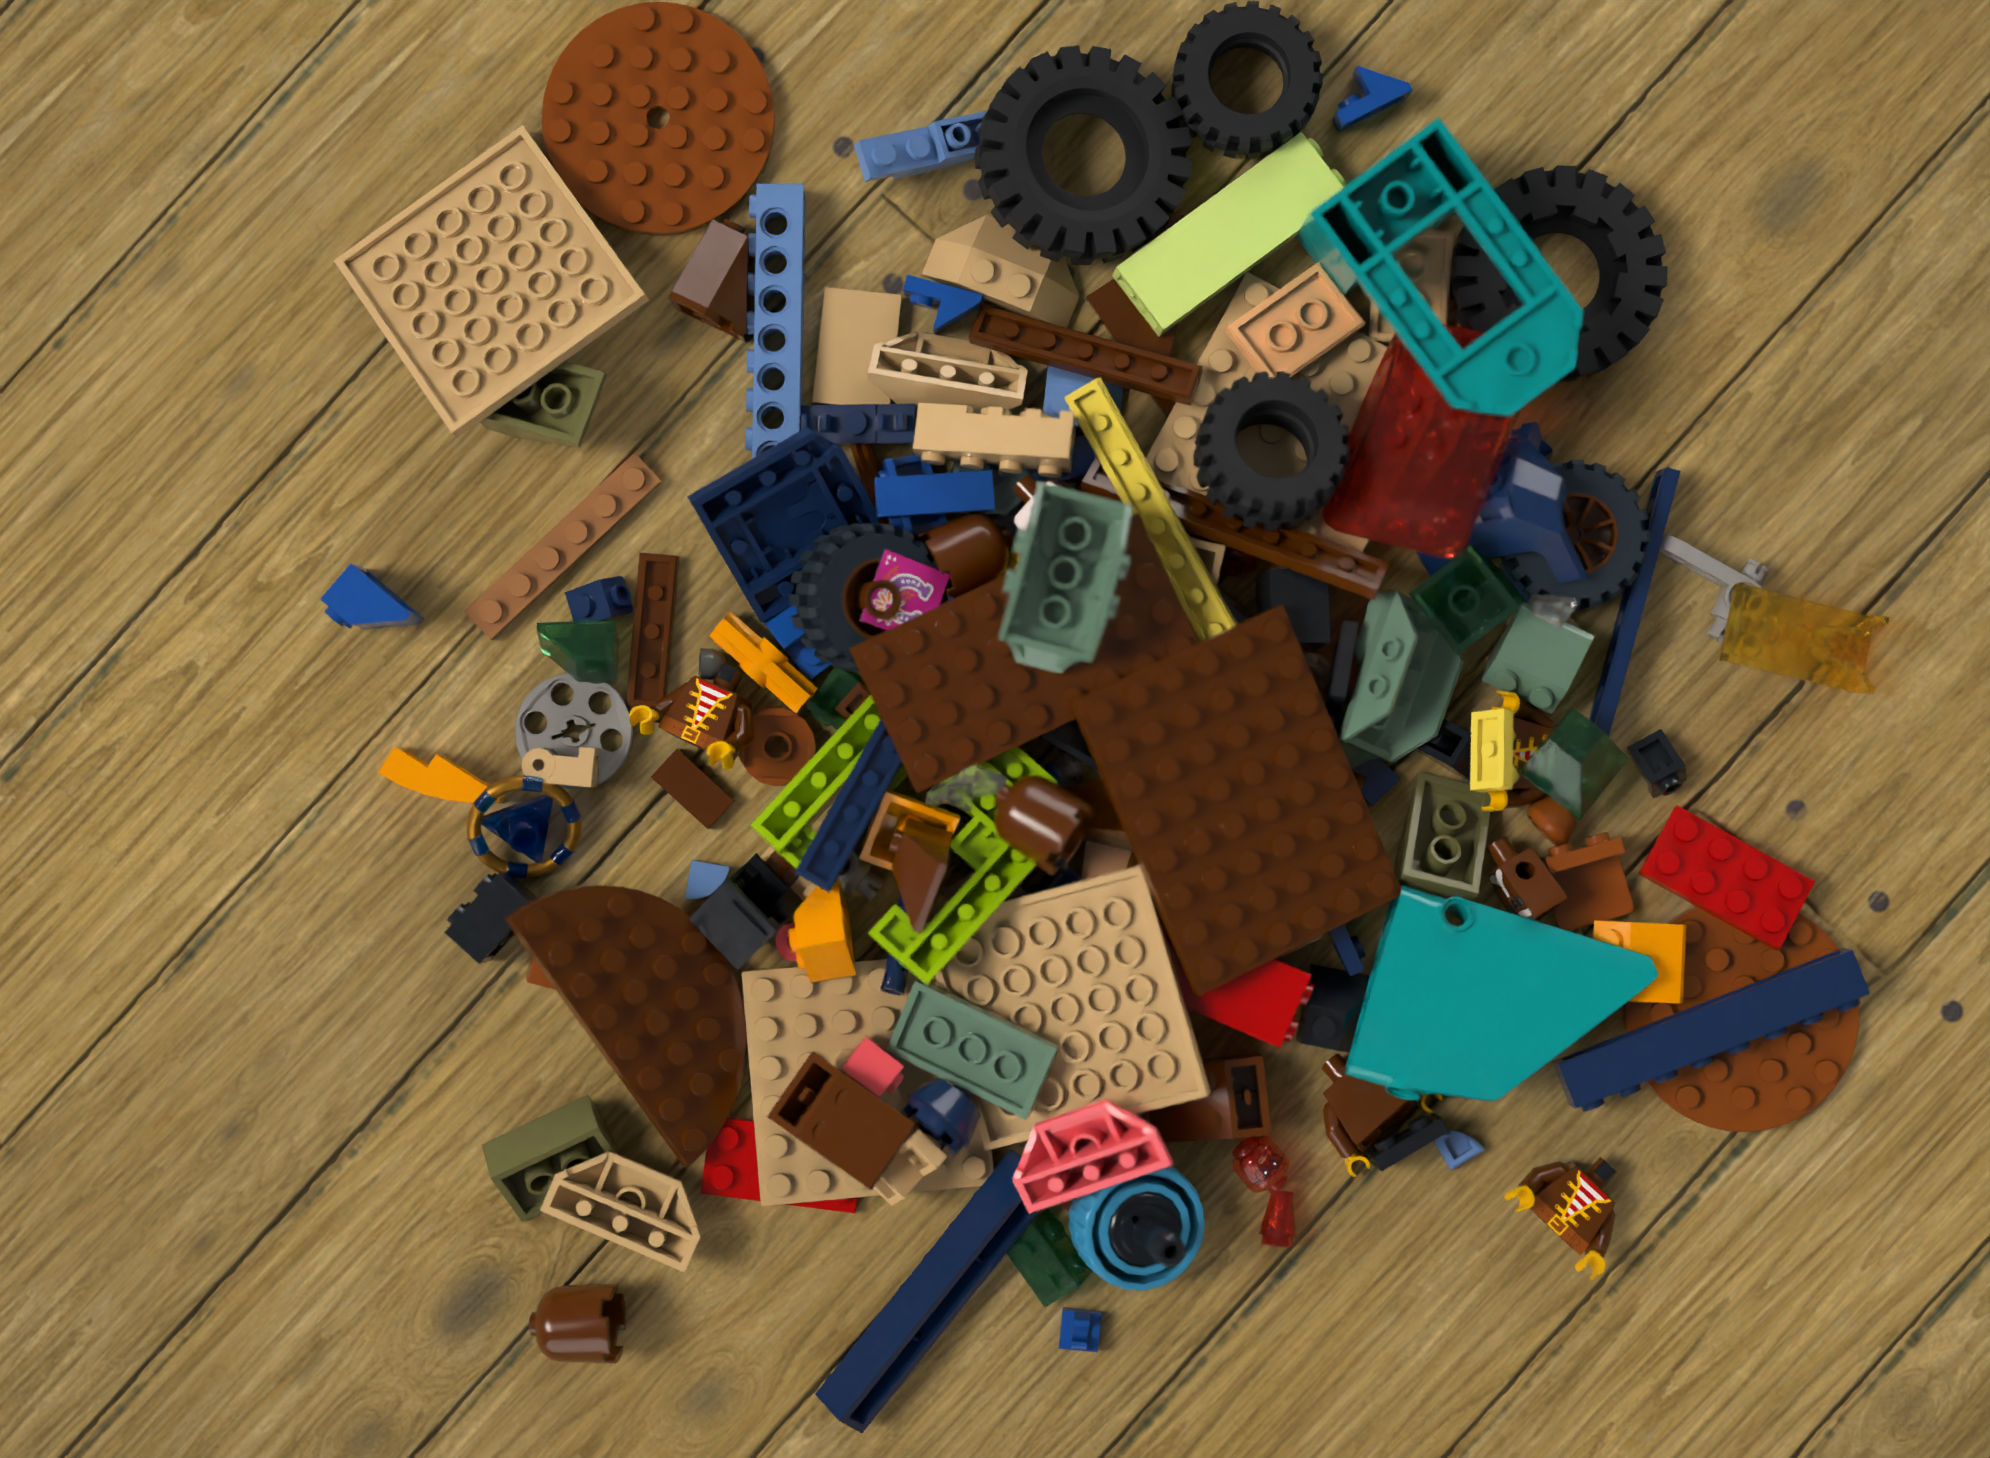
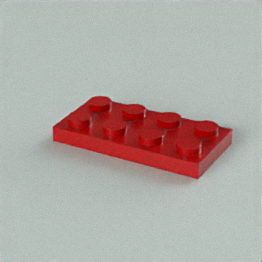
(1726, 877)
(733, 1168)

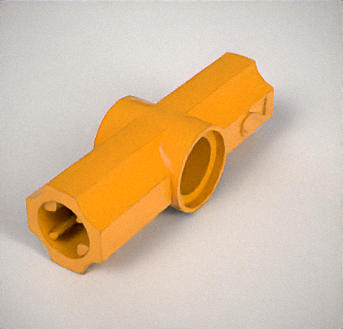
(763, 662)

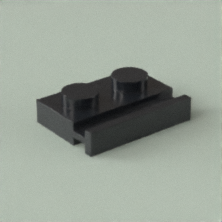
(1397, 1147)

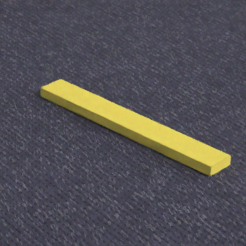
(1140, 489)

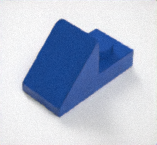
(1378, 92)
(952, 301)
(789, 638)

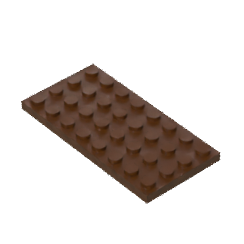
(962, 698)

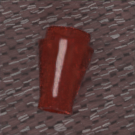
(1278, 1223)

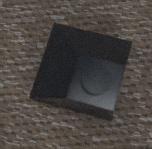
(1332, 1009)

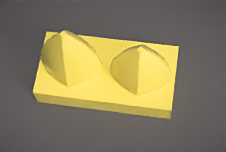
(1492, 751)

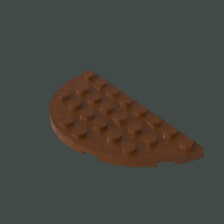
(649, 1000)

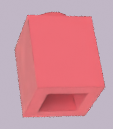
(874, 1067)

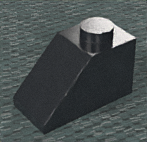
(1450, 749)

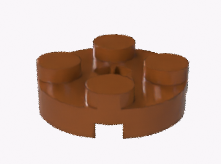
(800, 746)

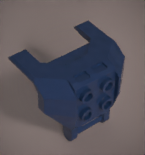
(1523, 511)

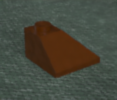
(919, 866)

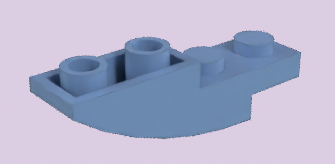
(920, 149)

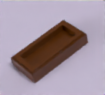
(693, 788)

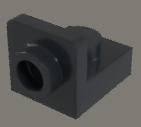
(1658, 764)

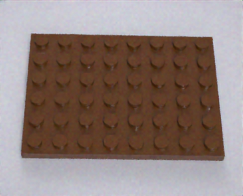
(1237, 799)

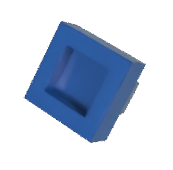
(1080, 1329)

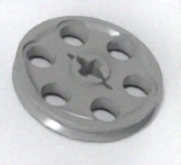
(580, 712)

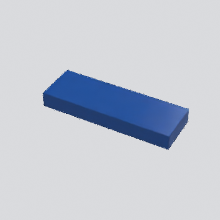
(934, 494)

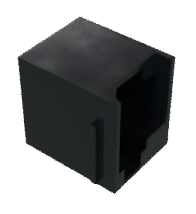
(1303, 600)
(746, 911)

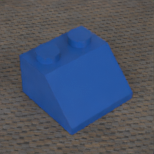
(366, 602)

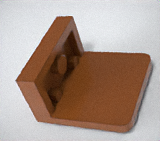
(1590, 879)

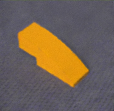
(438, 779)

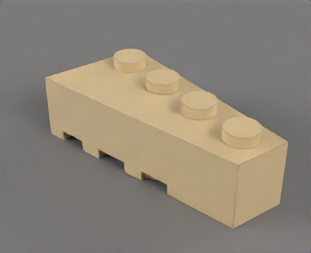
(995, 438)

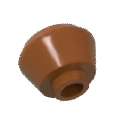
(1551, 820)

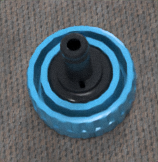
(1139, 1229)

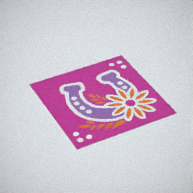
(919, 589)

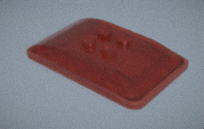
(1415, 461)

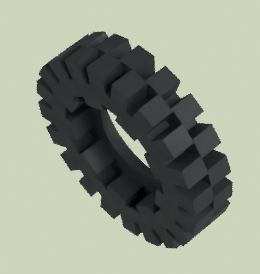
(1040, 209)
(1614, 232)

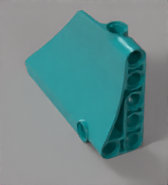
(1480, 1000)

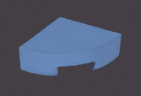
(705, 879)
(1457, 1148)

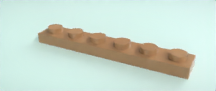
(563, 546)

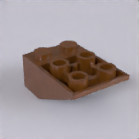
(1231, 1111)
(841, 1120)

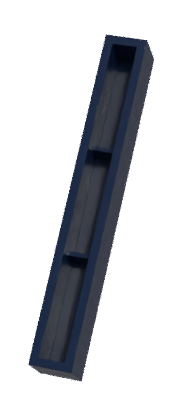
(1711, 1028)
(928, 1300)

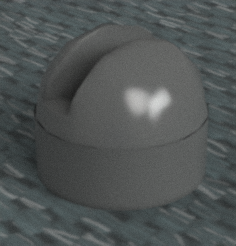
(710, 663)

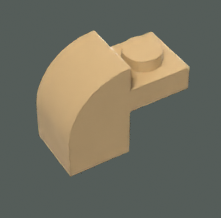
(913, 1161)

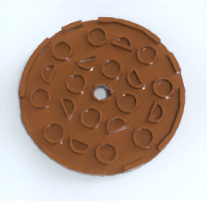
(648, 61)
(1773, 1077)

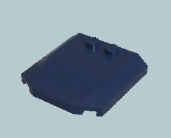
(774, 511)

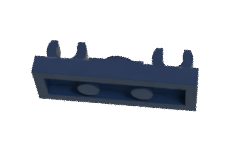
(862, 423)

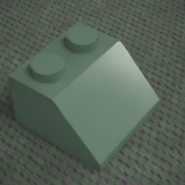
(1536, 659)

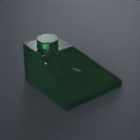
(1574, 763)

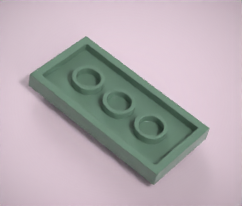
(972, 1048)

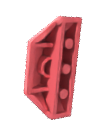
(1086, 1153)

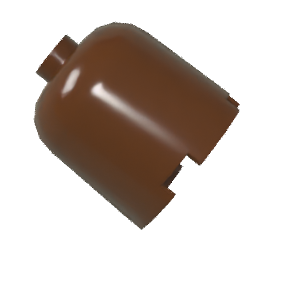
(969, 550)
(1041, 820)
(580, 1323)

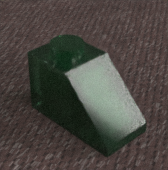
(582, 648)

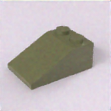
(552, 408)
(1443, 838)

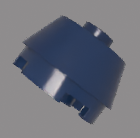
(944, 1114)

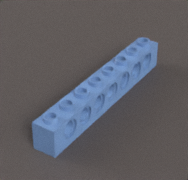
(789, 203)

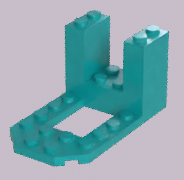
(1395, 203)

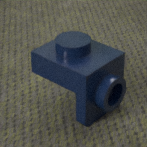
(600, 600)

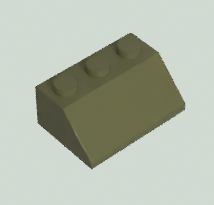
(529, 1157)

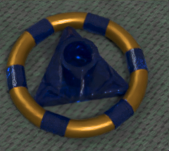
(523, 826)

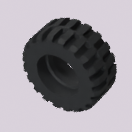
(1258, 30)
(1281, 404)

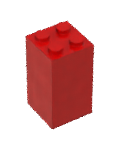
(1254, 1002)

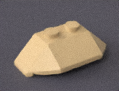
(991, 263)
(946, 371)
(627, 1207)

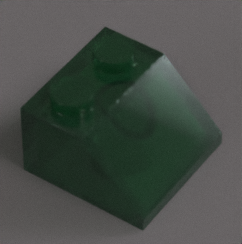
(1467, 598)

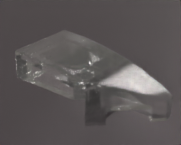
(1552, 608)
(964, 786)

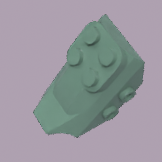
(1064, 577)
(1400, 683)

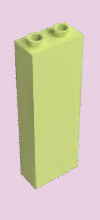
(1228, 234)

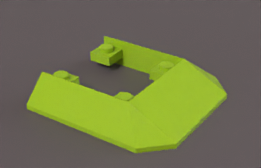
(996, 865)

